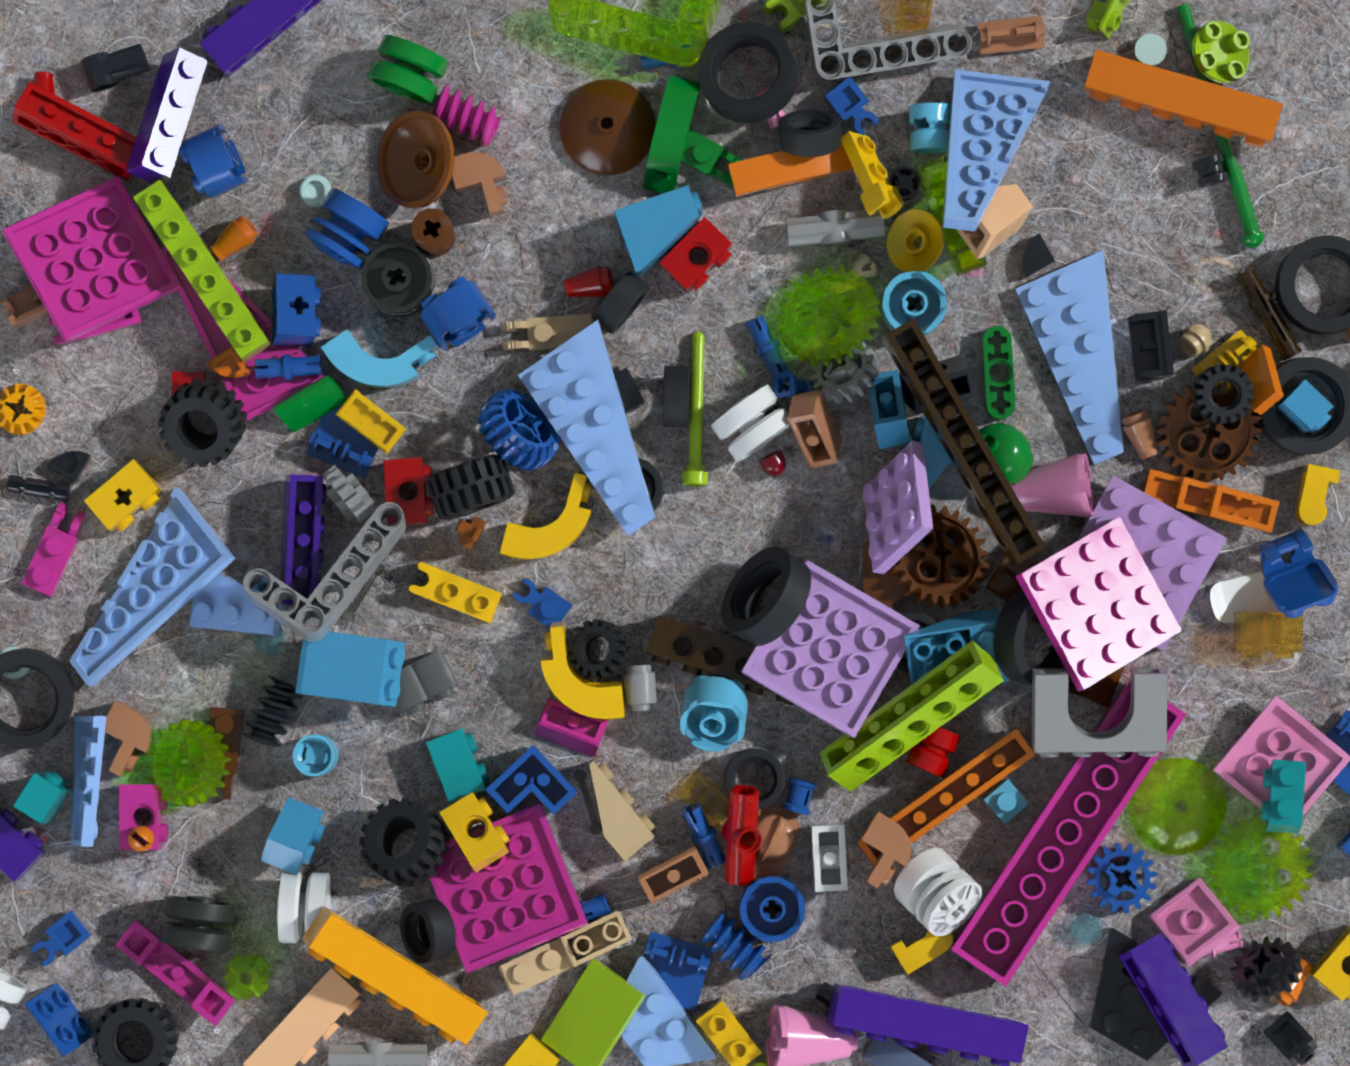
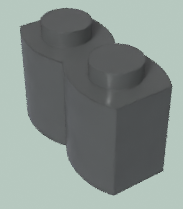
(424, 680)

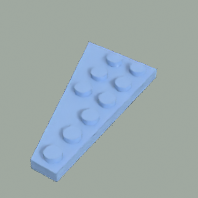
(984, 133)

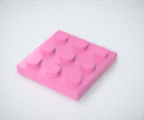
(1281, 735)

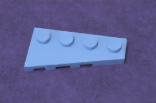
(87, 763)

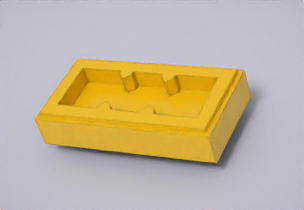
(371, 421)

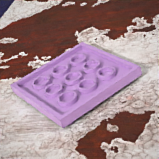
(1170, 543)
(833, 653)

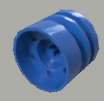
(346, 228)

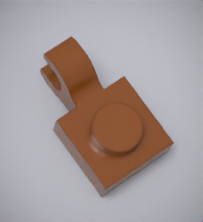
(470, 531)

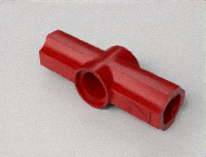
(741, 835)

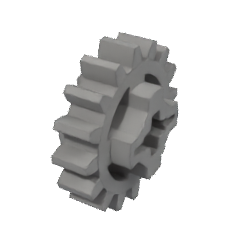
(848, 378)
(348, 495)

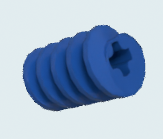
(734, 946)

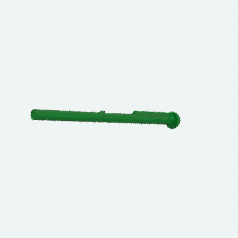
(1253, 236)

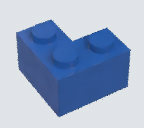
(532, 774)

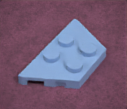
(661, 1028)

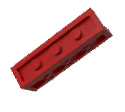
(74, 130)

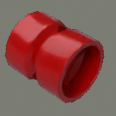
(932, 752)

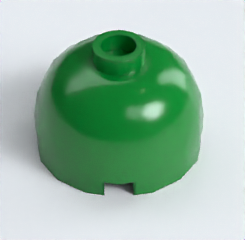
(1009, 449)

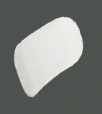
(1238, 595)

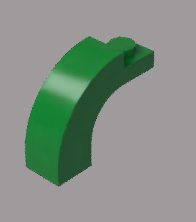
(671, 134)

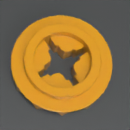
(33, 402)

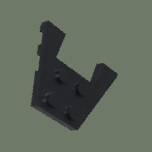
(1120, 1008)

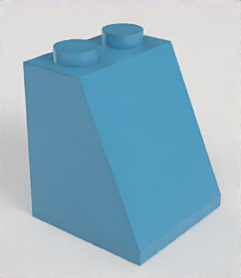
(657, 226)
(351, 668)

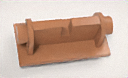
(1011, 35)

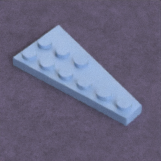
(1075, 336)
(586, 410)
(160, 579)

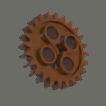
(1180, 423)
(939, 557)

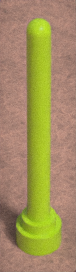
(695, 472)

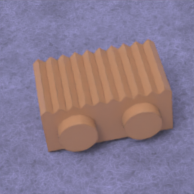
(814, 428)
(673, 874)

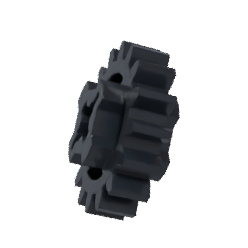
(1268, 967)

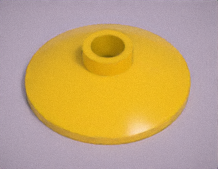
(904, 240)

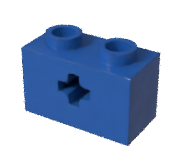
(287, 326)

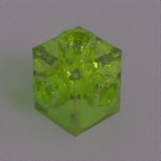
(257, 967)

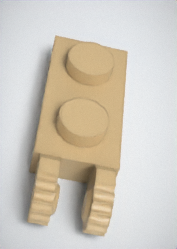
(545, 332)

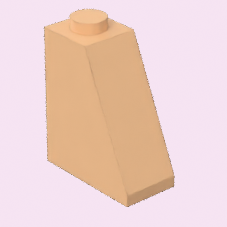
(1001, 220)

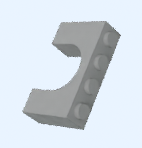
(1140, 731)

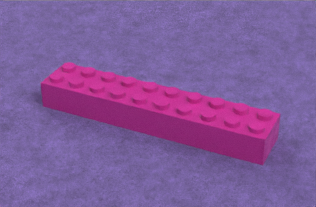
(1054, 851)

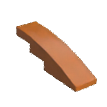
(783, 169)
(1212, 500)

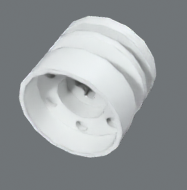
(937, 892)

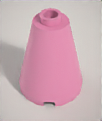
(1058, 488)
(804, 1039)

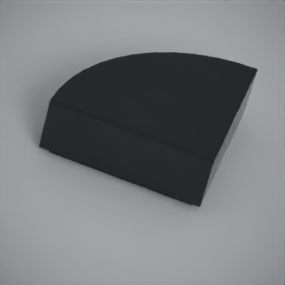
(1036, 256)
(70, 464)

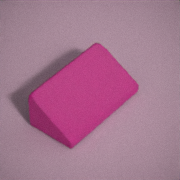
(570, 728)

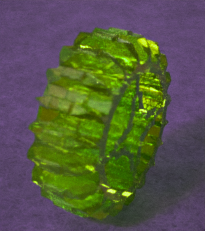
(198, 746)

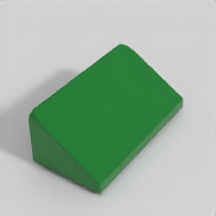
(310, 403)

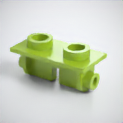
(1105, 16)

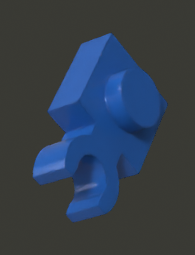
(848, 101)
(547, 606)
(65, 936)

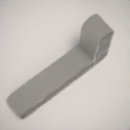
(876, 46)
(332, 582)

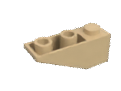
(618, 819)

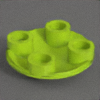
(1221, 51)

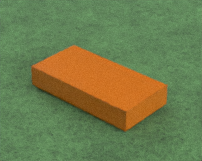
(1263, 374)

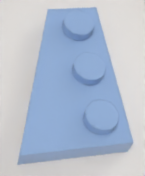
(227, 608)

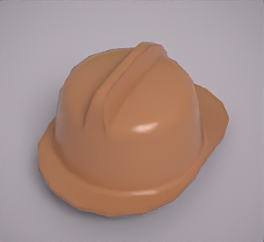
(779, 840)

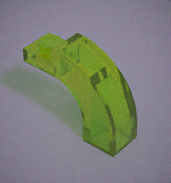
(933, 187)

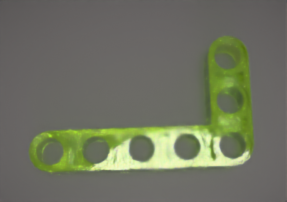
(641, 28)

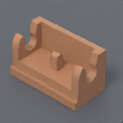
(24, 307)

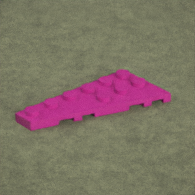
(257, 395)

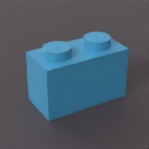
(1304, 408)
(889, 410)
(293, 835)

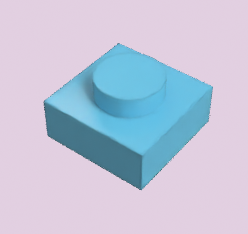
(1006, 801)

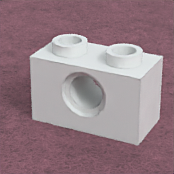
(829, 857)

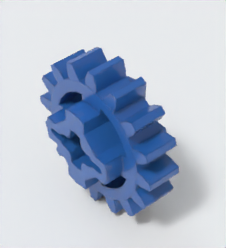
(1111, 889)

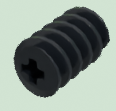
(273, 713)

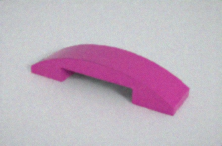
(176, 972)

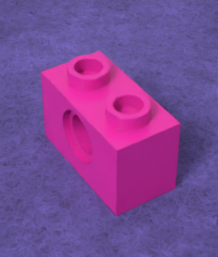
(131, 799)

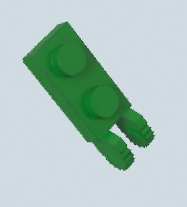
(703, 155)

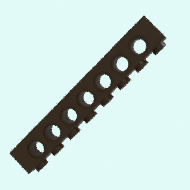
(963, 442)

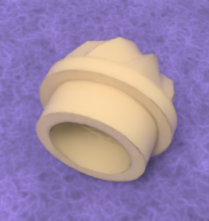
(1195, 340)

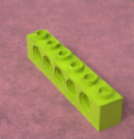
(202, 271)
(912, 716)

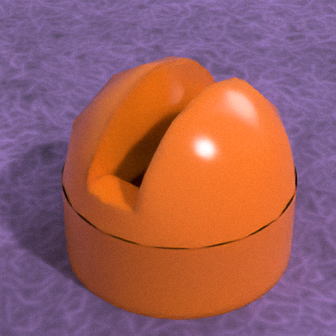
(146, 833)

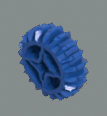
(518, 430)

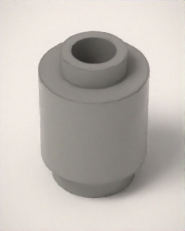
(639, 687)

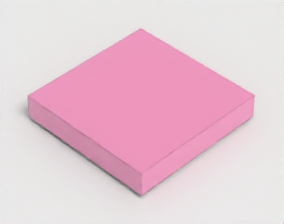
(1194, 922)

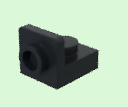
(1291, 1040)

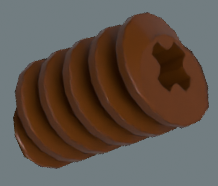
(440, 222)

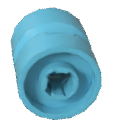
(929, 127)
(315, 755)

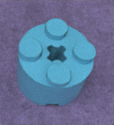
(912, 286)
(714, 713)

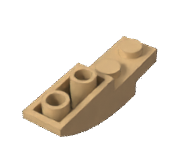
(565, 952)

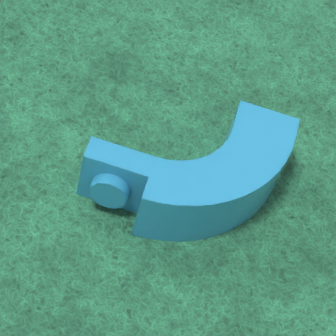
(378, 372)

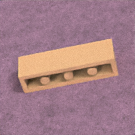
(308, 1022)

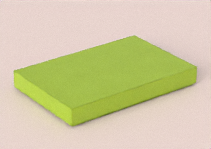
(593, 1016)

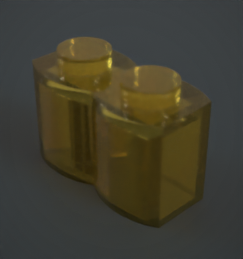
(1267, 633)

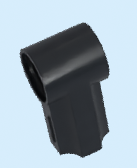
(106, 69)

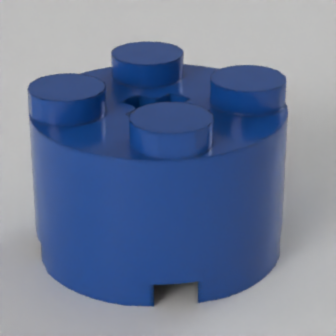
(214, 162)
(456, 313)
(787, 919)

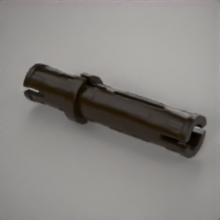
(1288, 346)

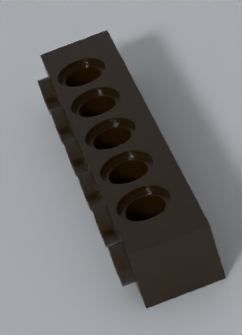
(668, 631)

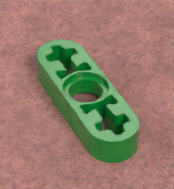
(1005, 348)

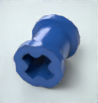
(795, 385)
(799, 795)

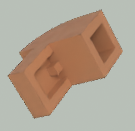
(480, 170)
(135, 732)
(893, 843)

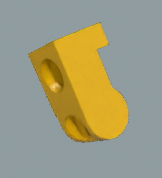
(1312, 493)
(920, 950)

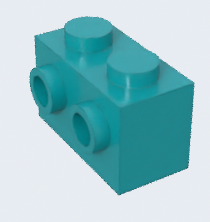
(1285, 796)

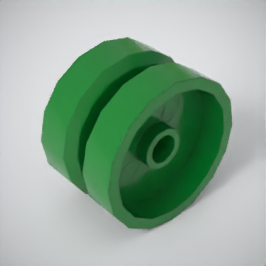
(407, 69)

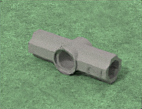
(834, 228)
(378, 1054)

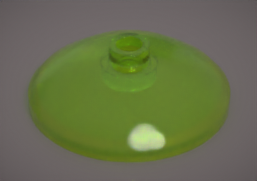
(1154, 810)

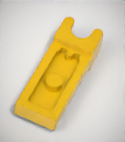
(871, 175)
(457, 593)

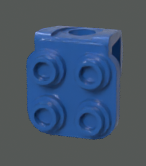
(1299, 581)

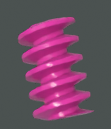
(467, 116)

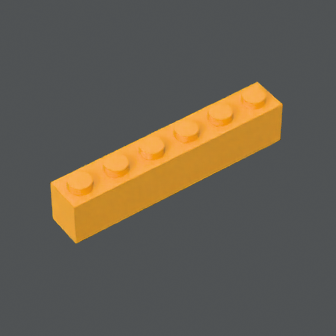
(394, 976)

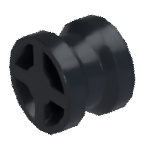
(1210, 170)
(908, 179)

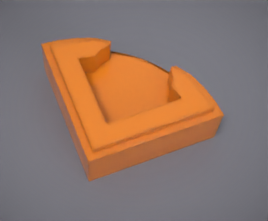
(229, 365)

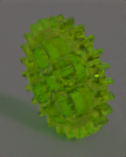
(812, 339)
(1232, 876)

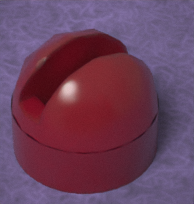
(773, 463)

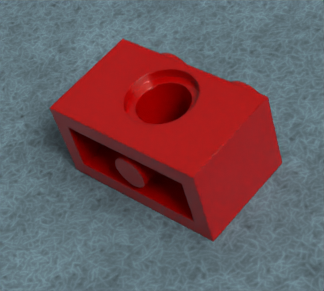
(703, 237)
(397, 474)

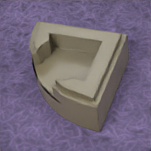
(861, 263)

